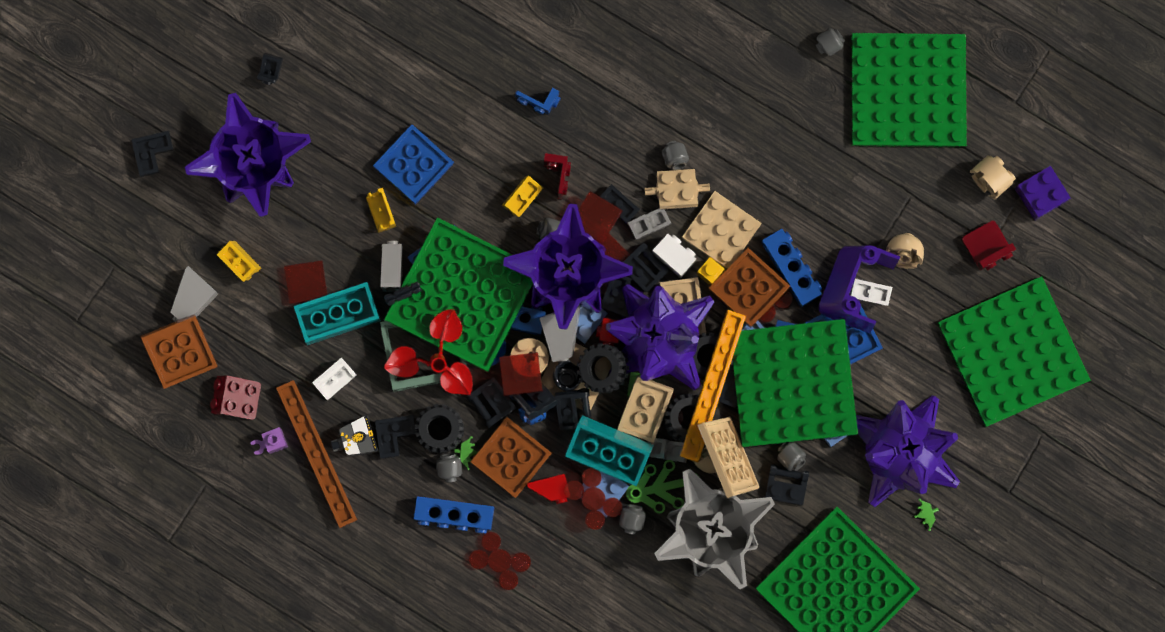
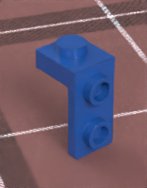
(551, 101)

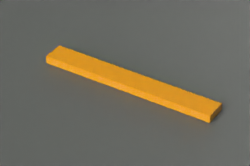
(713, 383)

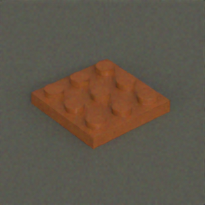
(749, 287)
(179, 351)
(511, 457)

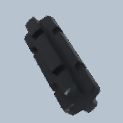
(402, 293)

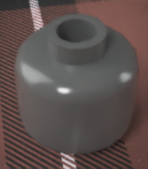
(830, 42)
(675, 155)
(547, 226)
(791, 456)
(449, 467)
(632, 519)

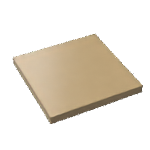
(728, 456)

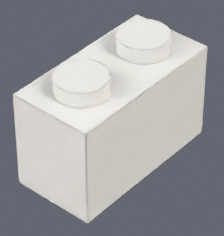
(674, 255)

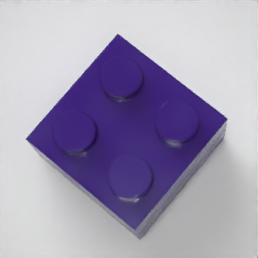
(1042, 193)

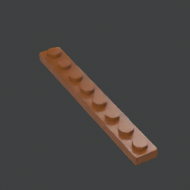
(316, 454)

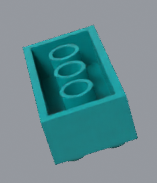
(337, 313)
(609, 450)

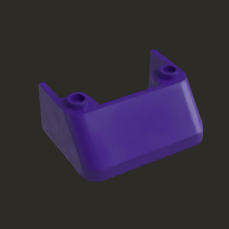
(836, 301)

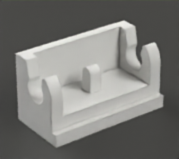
(871, 292)
(334, 378)

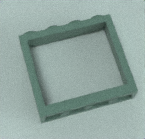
(409, 383)

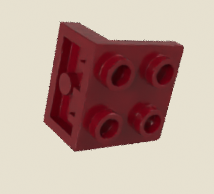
(557, 162)

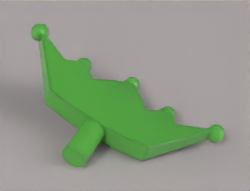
(466, 452)
(926, 513)

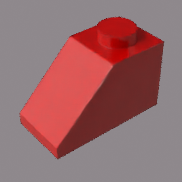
(550, 488)

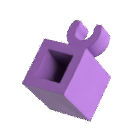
(272, 441)

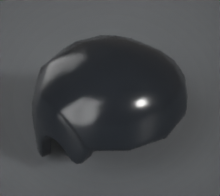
(566, 376)

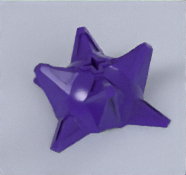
(244, 138)
(555, 258)
(678, 332)
(906, 468)

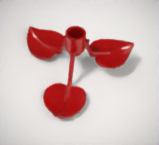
(454, 379)

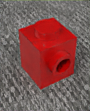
(605, 336)

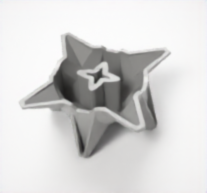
(733, 521)

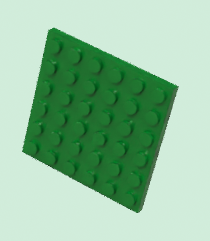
(909, 90)
(470, 278)
(1013, 351)
(794, 383)
(837, 581)

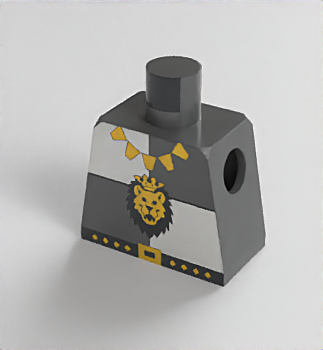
(356, 438)

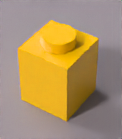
(710, 271)

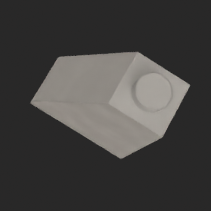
(391, 266)
(192, 296)
(560, 341)

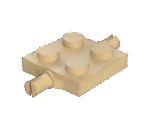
(677, 189)

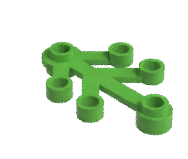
(658, 488)

